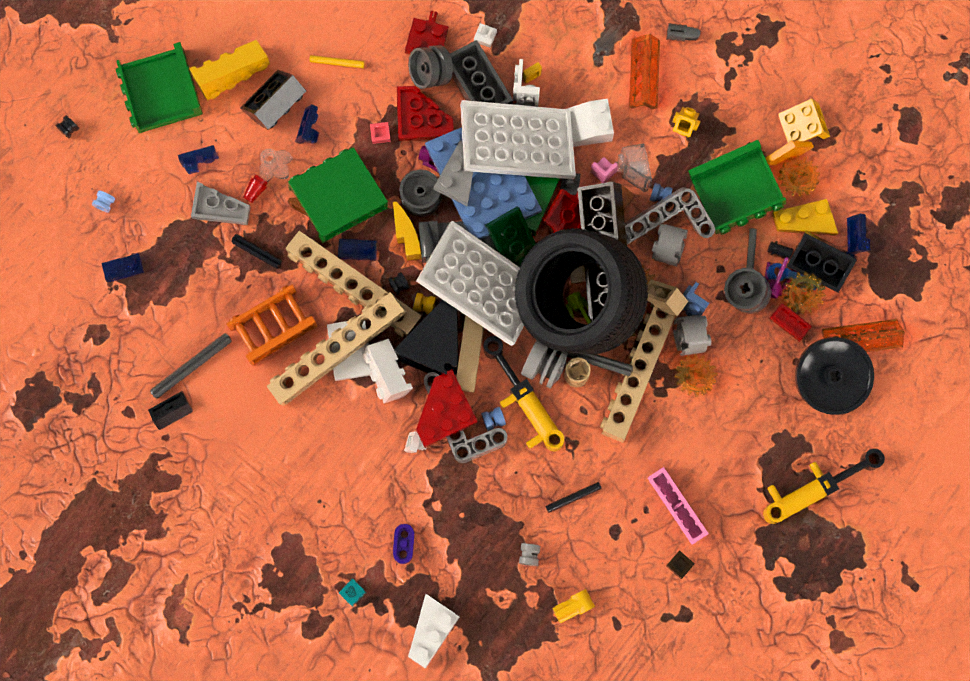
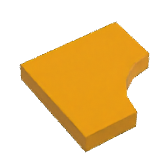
(792, 149)

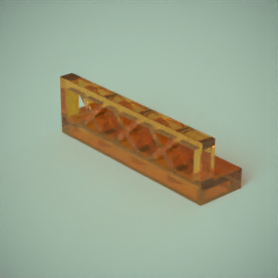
(649, 70)
(870, 341)

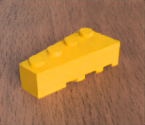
(230, 69)

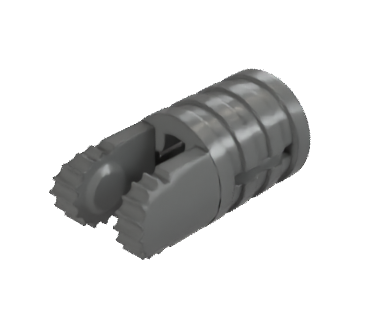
(682, 32)

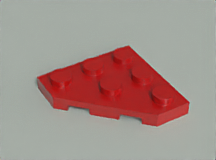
(420, 116)
(444, 410)

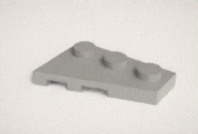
(453, 180)
(217, 207)

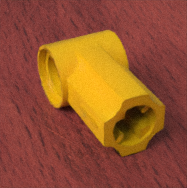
(576, 605)

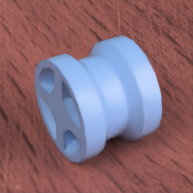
(103, 201)

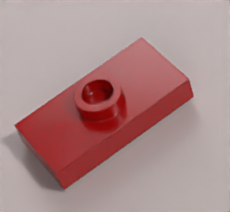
(790, 322)

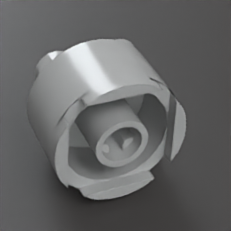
(669, 244)
(691, 334)

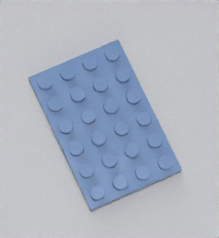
(489, 192)

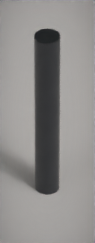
(573, 497)

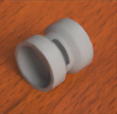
(529, 554)

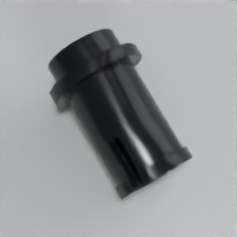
(779, 250)

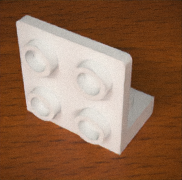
(524, 95)

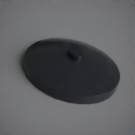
(834, 375)

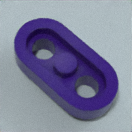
(403, 544)

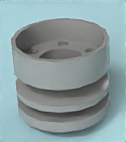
(544, 363)

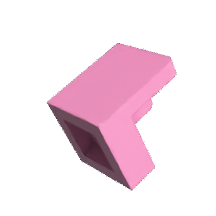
(604, 170)

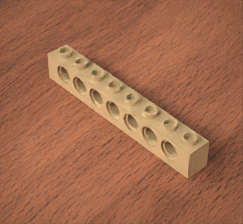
(302, 243)
(347, 348)
(619, 430)

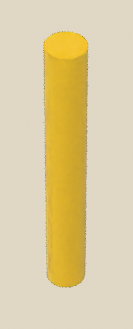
(337, 61)

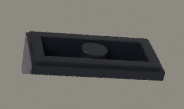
(170, 410)

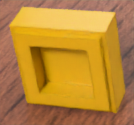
(532, 72)

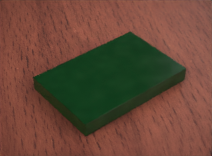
(511, 235)

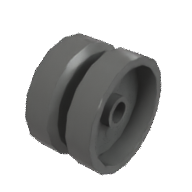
(430, 66)
(420, 182)
(737, 286)

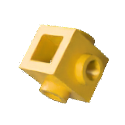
(686, 121)

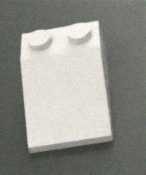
(591, 123)

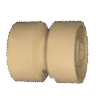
(577, 372)

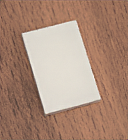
(354, 365)

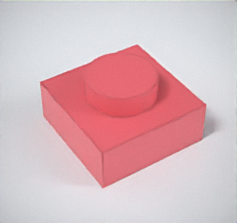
(380, 133)

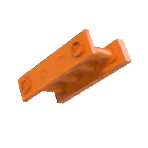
(273, 343)

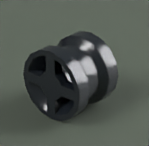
(67, 126)
(398, 283)

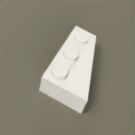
(386, 371)
(431, 631)

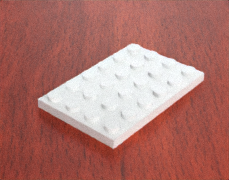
(517, 140)
(474, 282)

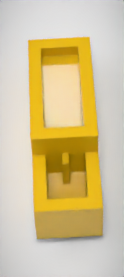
(406, 233)

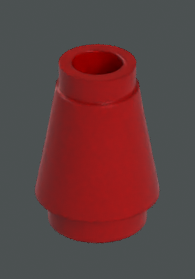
(255, 188)

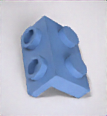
(695, 304)

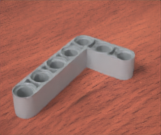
(663, 215)
(469, 445)

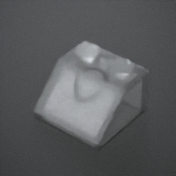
(634, 166)

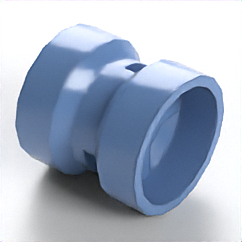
(660, 193)
(497, 417)

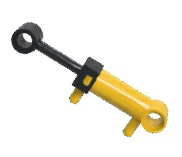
(528, 401)
(817, 489)

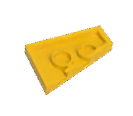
(809, 217)

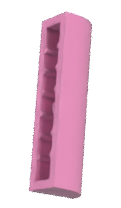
(678, 505)

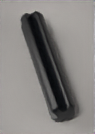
(256, 251)

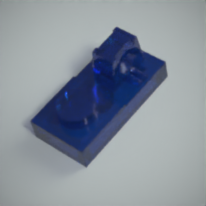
(305, 132)
(191, 159)
(857, 234)
(357, 249)
(122, 267)

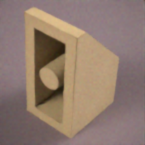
(666, 297)

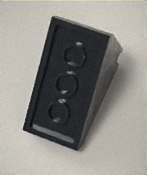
(433, 342)

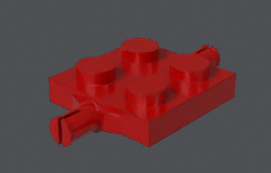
(426, 33)
(563, 212)

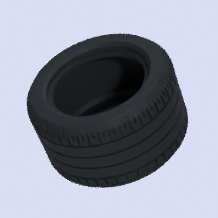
(542, 286)

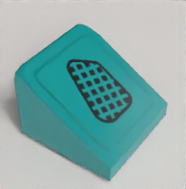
(352, 592)

